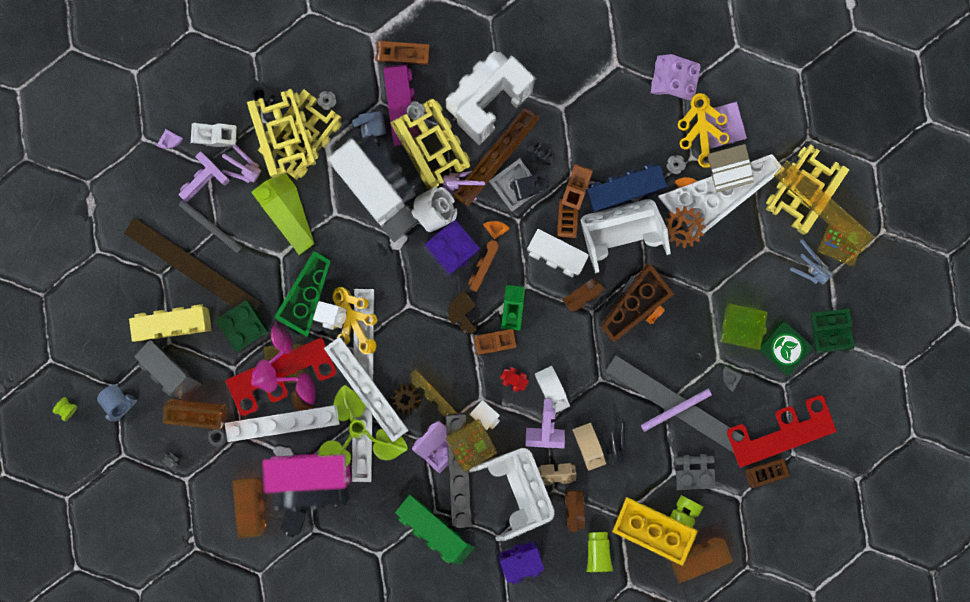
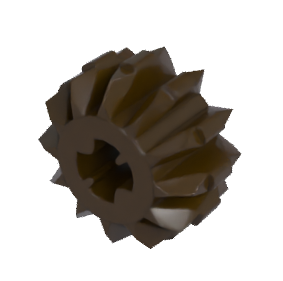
(411, 402)

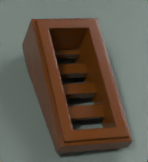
(752, 479)

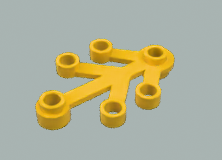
(702, 126)
(352, 319)

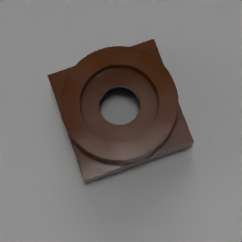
(580, 296)
(575, 510)

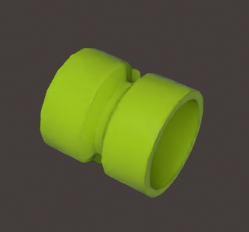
(678, 515)

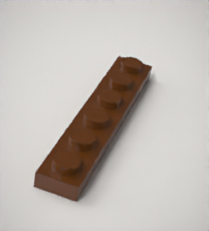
(497, 156)

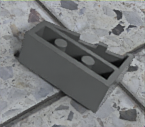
(166, 371)

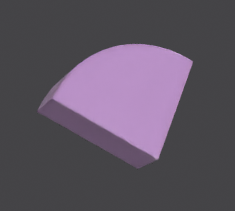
(169, 140)

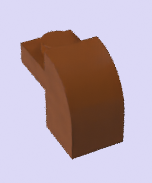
(576, 186)

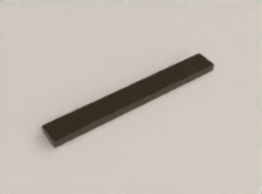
(188, 264)

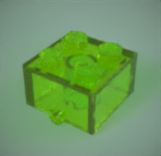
(743, 327)

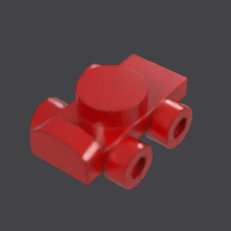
(518, 381)

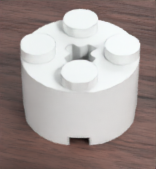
(434, 209)

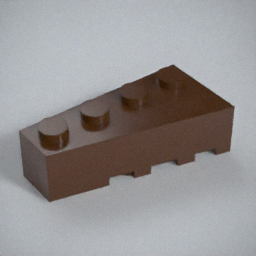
(637, 302)

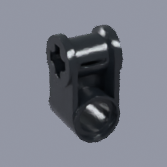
(526, 187)

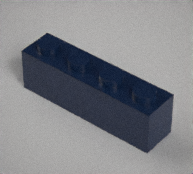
(626, 188)

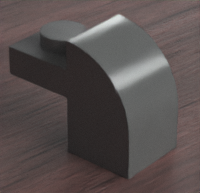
(400, 223)

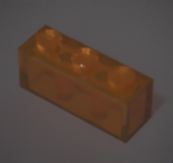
(194, 414)
(248, 507)
(703, 560)

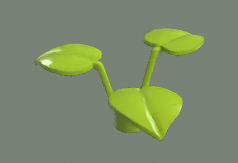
(349, 407)

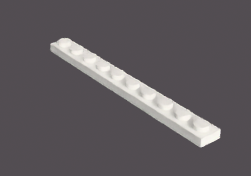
(363, 446)

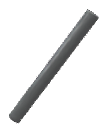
(210, 226)

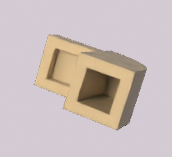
(589, 446)

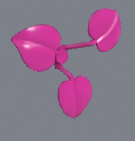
(265, 374)

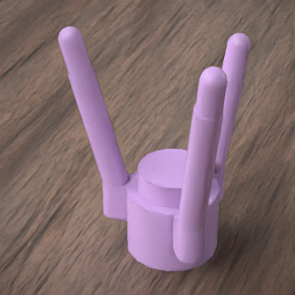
(250, 171)
(452, 182)

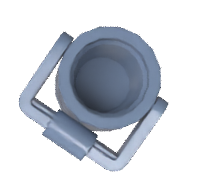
(371, 123)
(115, 402)

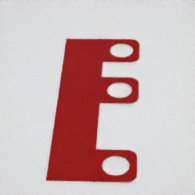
(299, 358)
(788, 437)

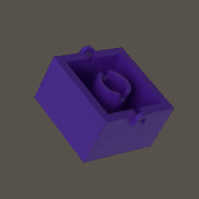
(452, 247)
(521, 562)

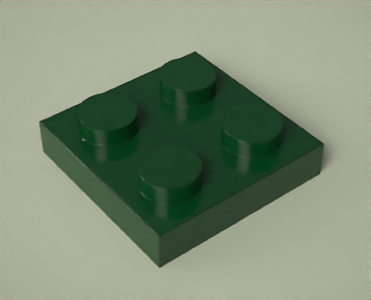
(242, 325)

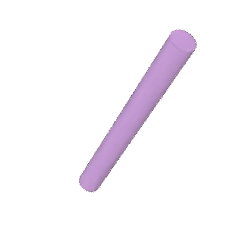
(675, 410)

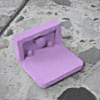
(675, 76)
(433, 446)

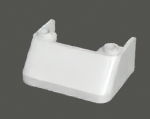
(623, 226)
(527, 488)

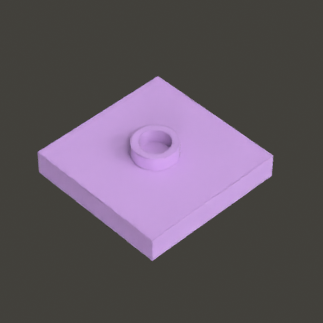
(733, 127)

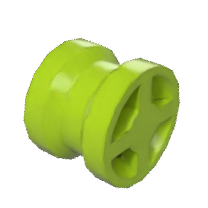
(64, 409)

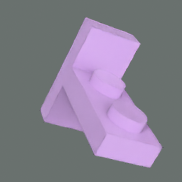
(202, 177)
(547, 435)

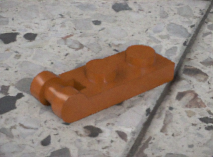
(402, 52)
(483, 265)

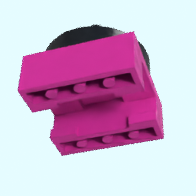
(307, 481)

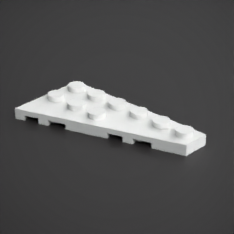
(715, 205)

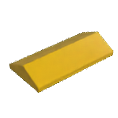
(655, 531)

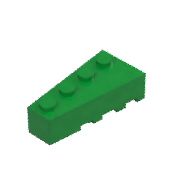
(301, 302)
(434, 530)

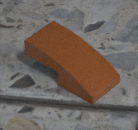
(494, 342)

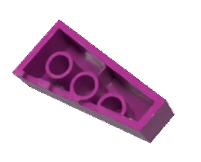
(399, 96)

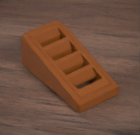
(565, 234)

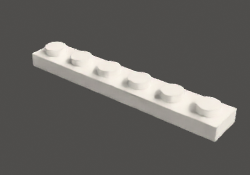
(366, 389)
(282, 423)

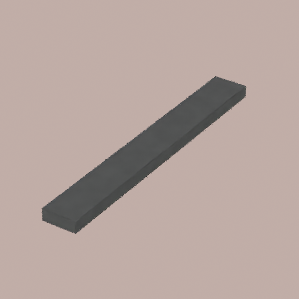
(668, 399)

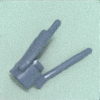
(820, 271)

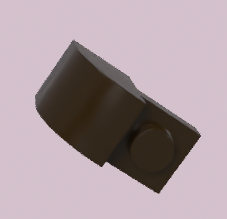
(458, 309)

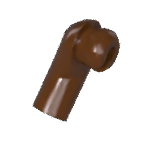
(298, 402)

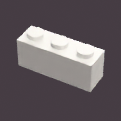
(557, 253)

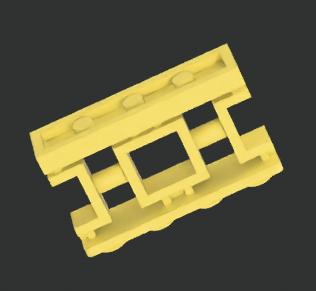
(267, 138)
(321, 142)
(418, 152)
(841, 172)

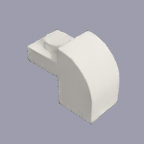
(213, 135)
(552, 388)

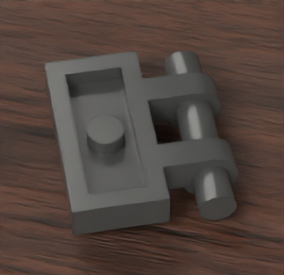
(695, 479)

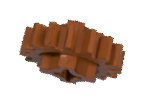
(688, 236)

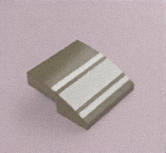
(730, 168)

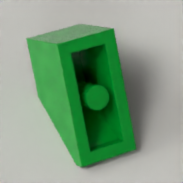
(513, 307)

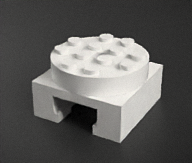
(482, 87)

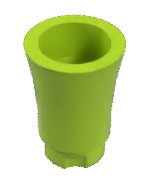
(599, 553)

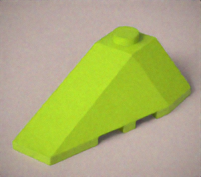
(283, 205)

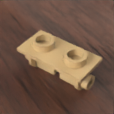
(565, 473)

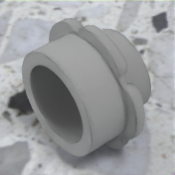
(326, 105)
(415, 110)
(676, 159)

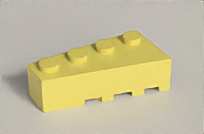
(170, 324)

